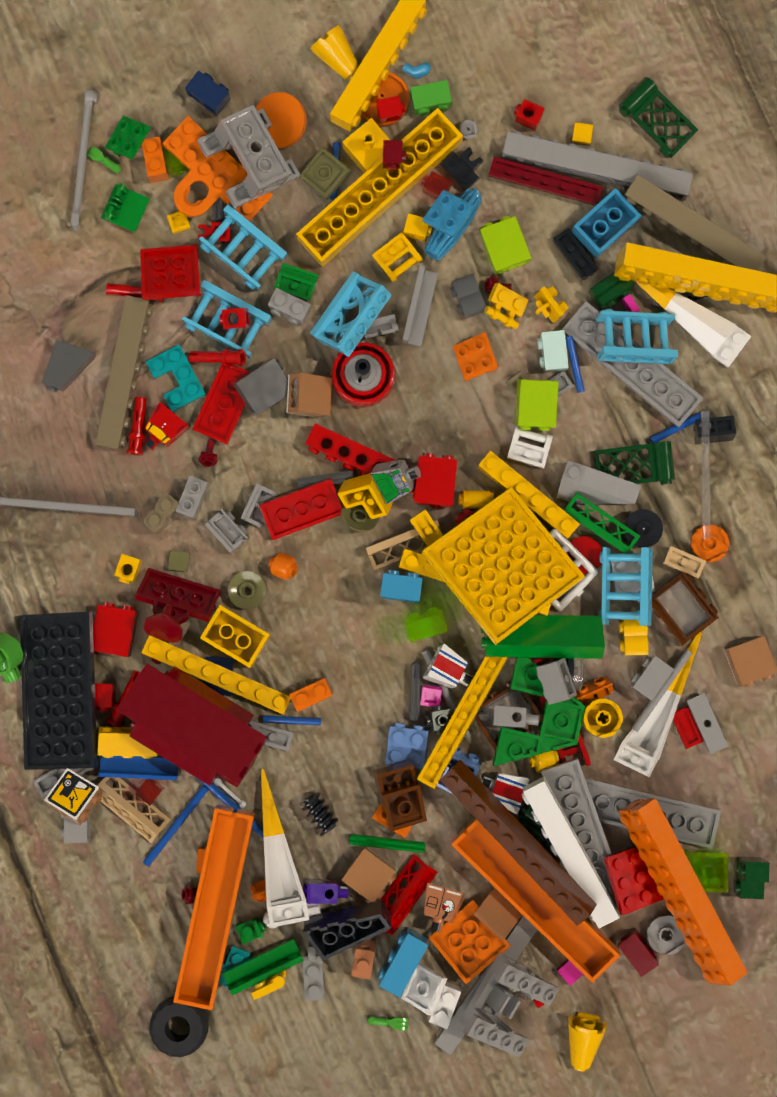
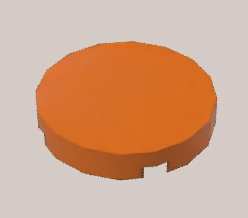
(710, 549)

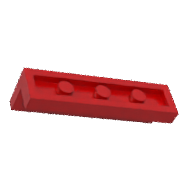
(408, 896)

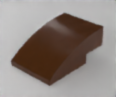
(400, 795)

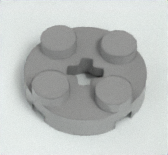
(663, 945)

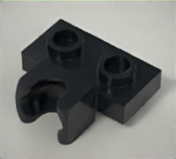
(462, 168)

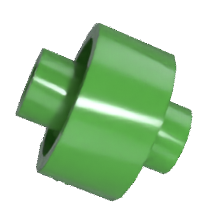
(10, 657)

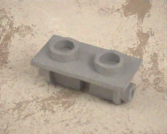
(382, 325)

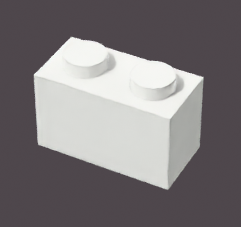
(445, 1006)

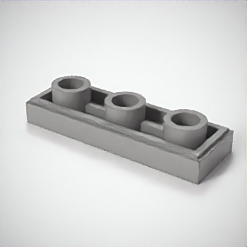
(712, 733)

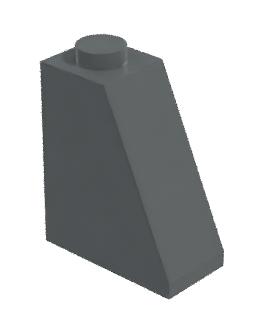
(65, 365)

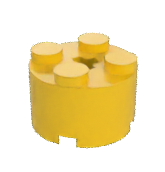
(611, 723)

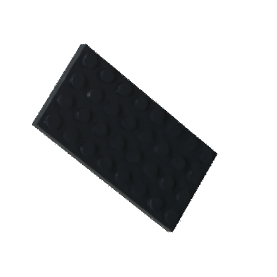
(58, 691)

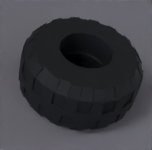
(173, 1044)

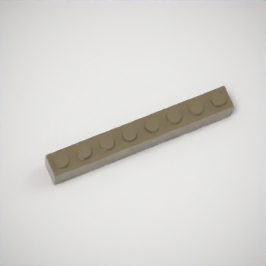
(692, 224)
(123, 373)

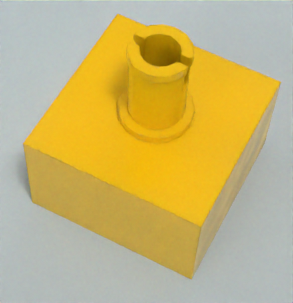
(365, 145)

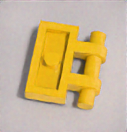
(507, 300)

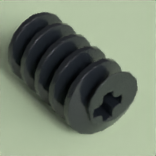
(320, 813)

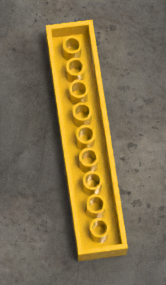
(379, 189)
(697, 276)

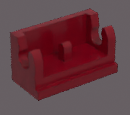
(638, 952)

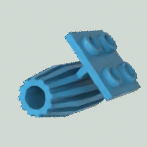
(450, 219)

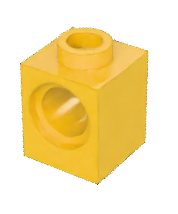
(416, 228)
(126, 560)

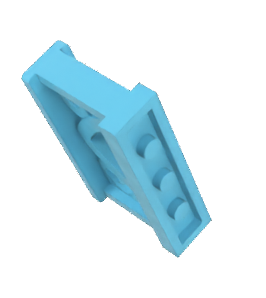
(348, 297)

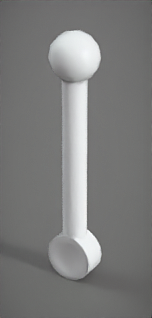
(218, 782)

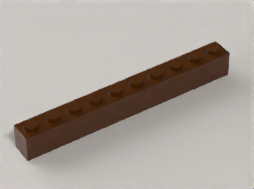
(519, 842)

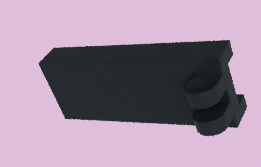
(575, 254)

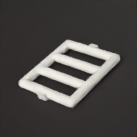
(579, 560)

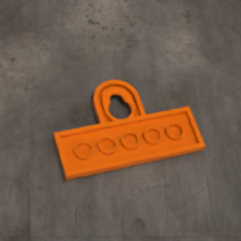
(216, 172)

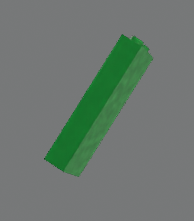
(551, 638)

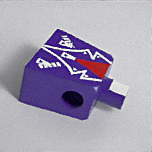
(315, 890)

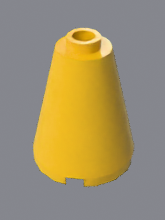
(336, 53)
(584, 1039)

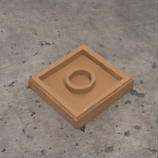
(497, 914)

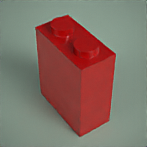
(436, 480)
(114, 629)

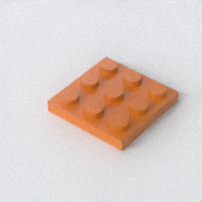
(468, 943)

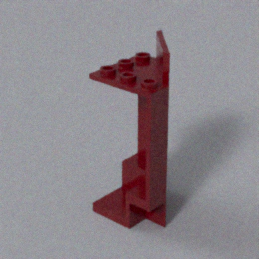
(191, 725)

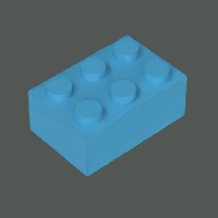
(606, 223)
(401, 587)
(402, 961)

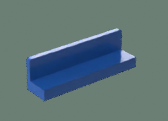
(138, 768)

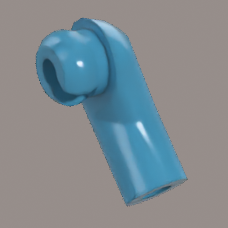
(418, 71)

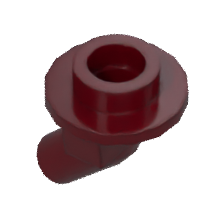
(489, 284)
(208, 458)
(189, 894)

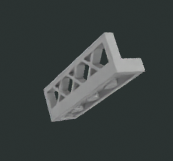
(420, 307)

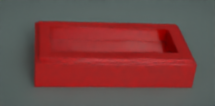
(687, 727)

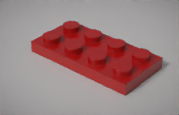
(222, 406)
(301, 508)

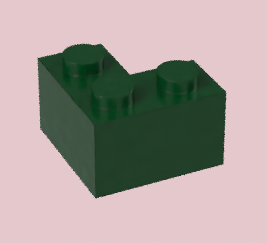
(751, 876)

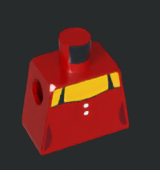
(164, 427)

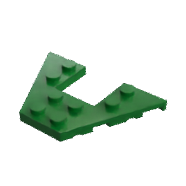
(558, 726)

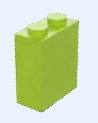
(504, 245)
(536, 404)

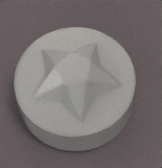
(468, 128)

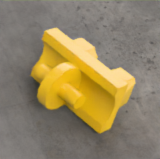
(548, 305)

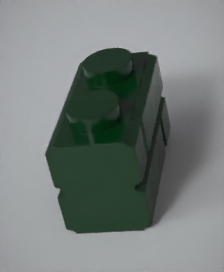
(609, 290)

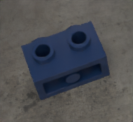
(208, 93)

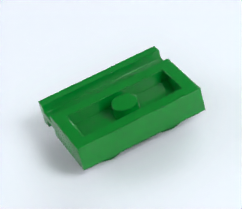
(296, 282)

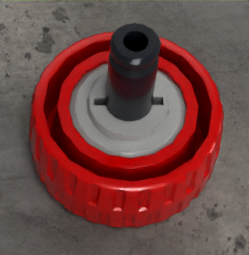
(364, 376)

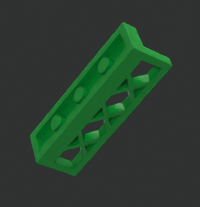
(600, 531)
(262, 966)

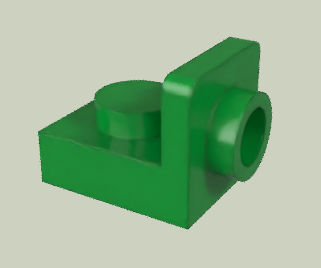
(251, 930)

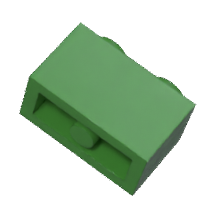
(429, 97)

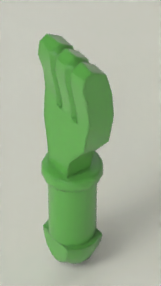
(95, 154)
(395, 1023)

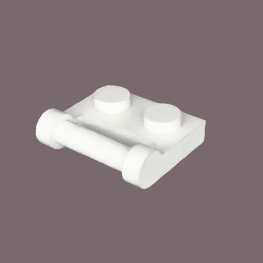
(529, 453)

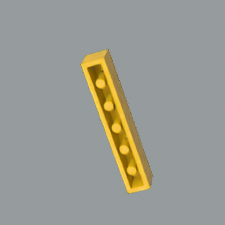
(536, 501)

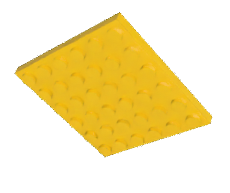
(503, 565)

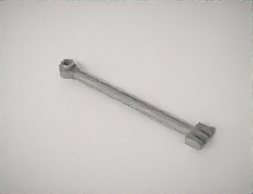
(90, 98)

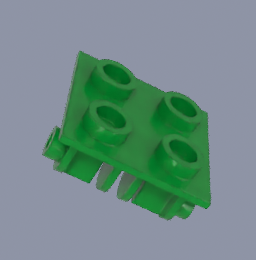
(127, 137)
(125, 208)

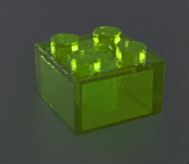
(425, 625)
(710, 868)

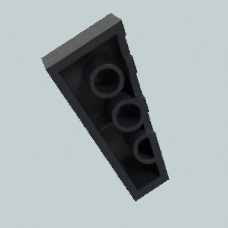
(346, 928)

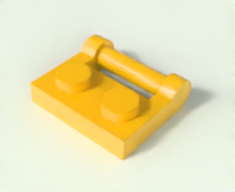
(393, 252)
(268, 985)

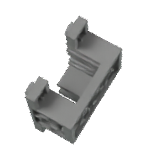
(256, 150)
(496, 997)

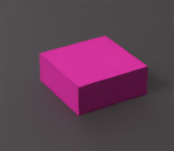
(629, 304)
(431, 695)
(569, 972)

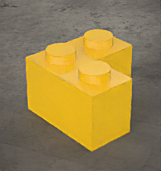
(364, 491)

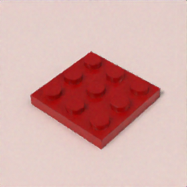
(170, 272)
(631, 881)

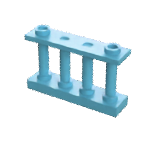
(246, 229)
(227, 300)
(628, 352)
(644, 577)

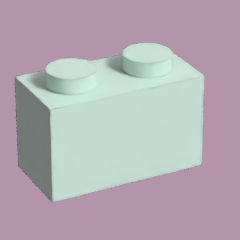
(553, 351)

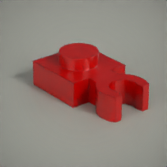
(224, 238)

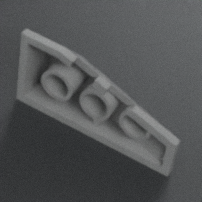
(595, 486)

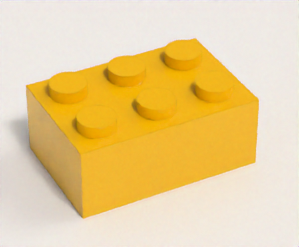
(235, 636)

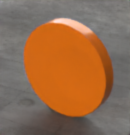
(389, 88)
(286, 116)

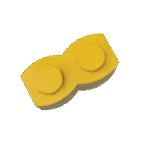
(634, 638)

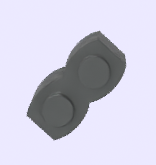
(468, 296)

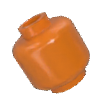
(283, 566)

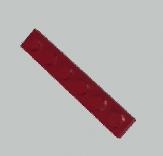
(545, 181)

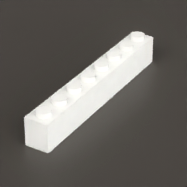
(569, 849)

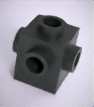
(438, 718)

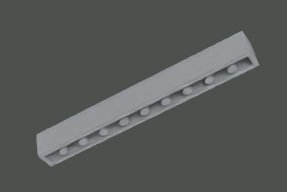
(593, 165)

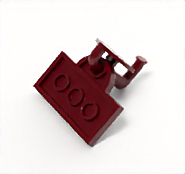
(173, 604)

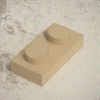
(684, 562)

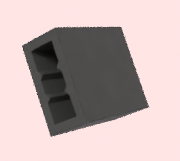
(263, 386)

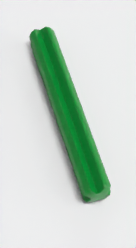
(387, 843)

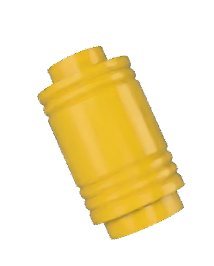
(475, 499)

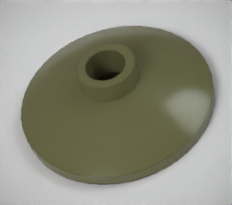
(358, 518)
(239, 583)

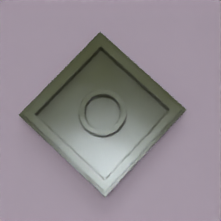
(324, 173)

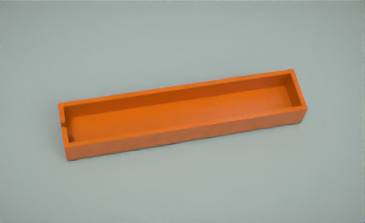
(682, 892)
(214, 907)
(581, 944)

